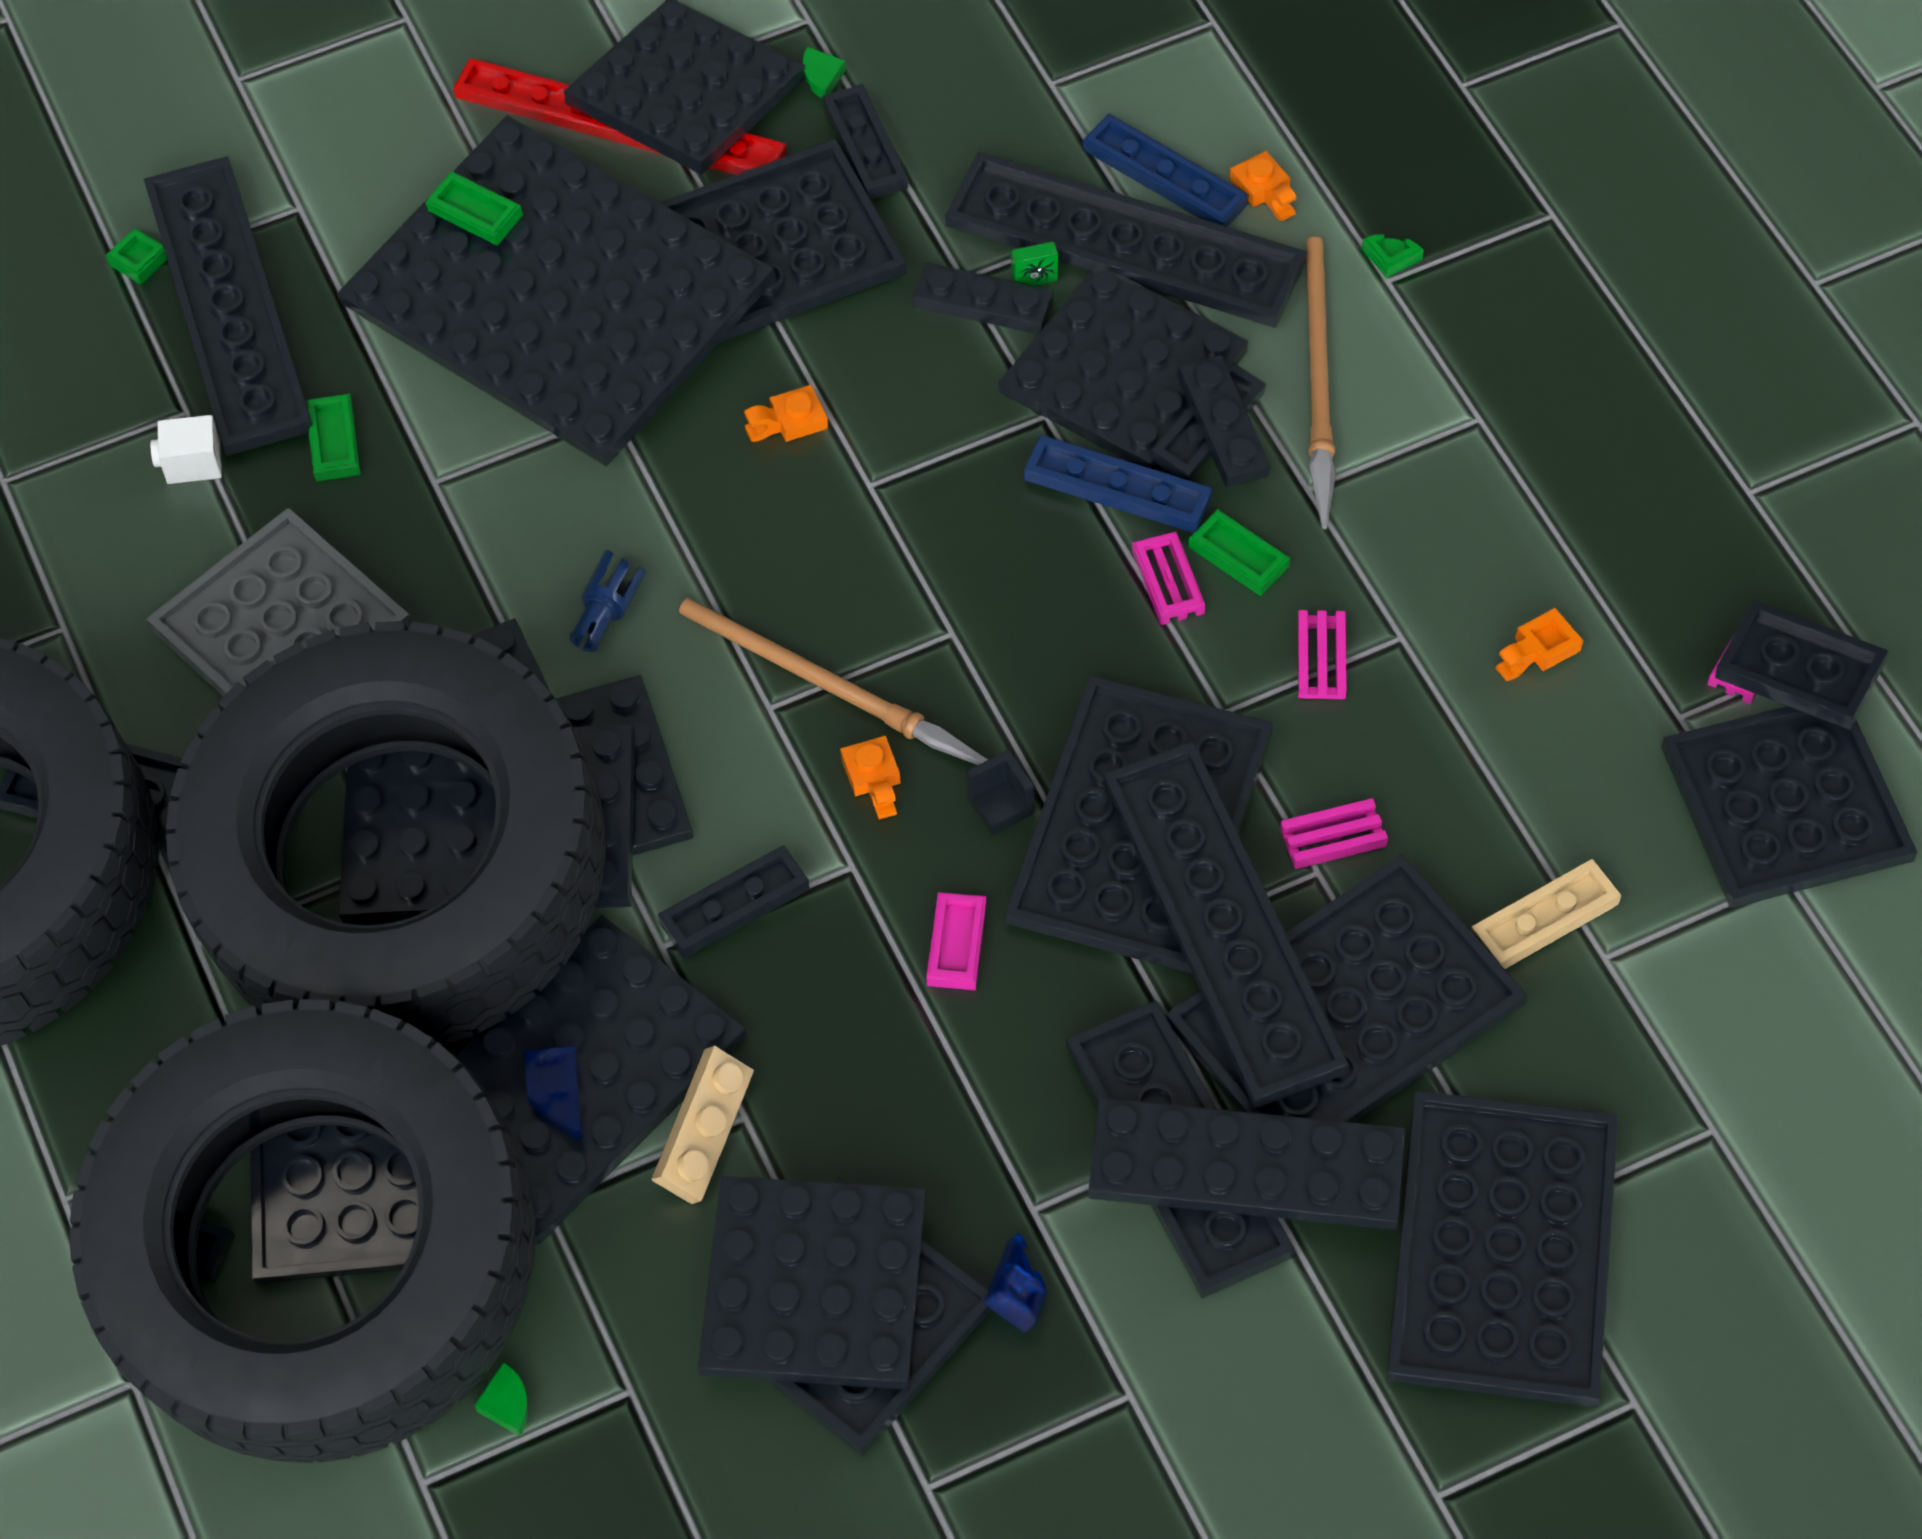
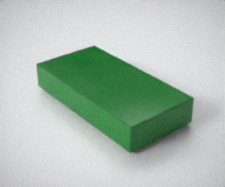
(474, 208)
(333, 437)
(1239, 552)

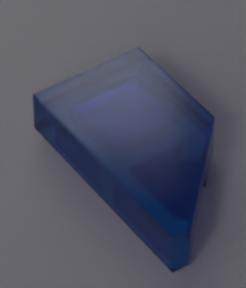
(555, 1086)
(1016, 1289)

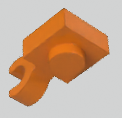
(1266, 183)
(791, 413)
(1543, 641)
(873, 771)

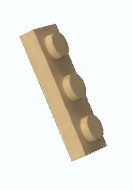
(1547, 914)
(702, 1125)

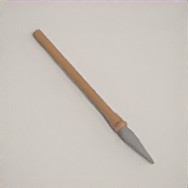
(1321, 436)
(893, 715)

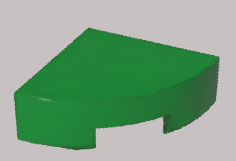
(822, 71)
(1391, 254)
(505, 1401)

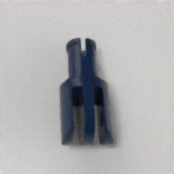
(604, 603)

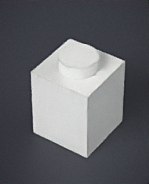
(187, 449)

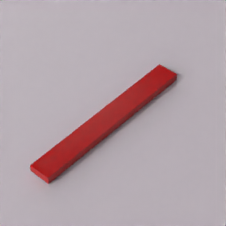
(545, 101)

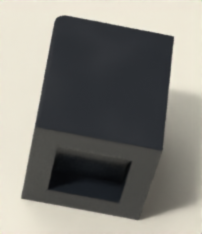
(1000, 792)

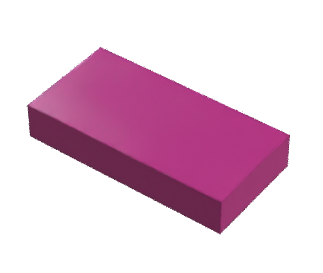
(956, 941)

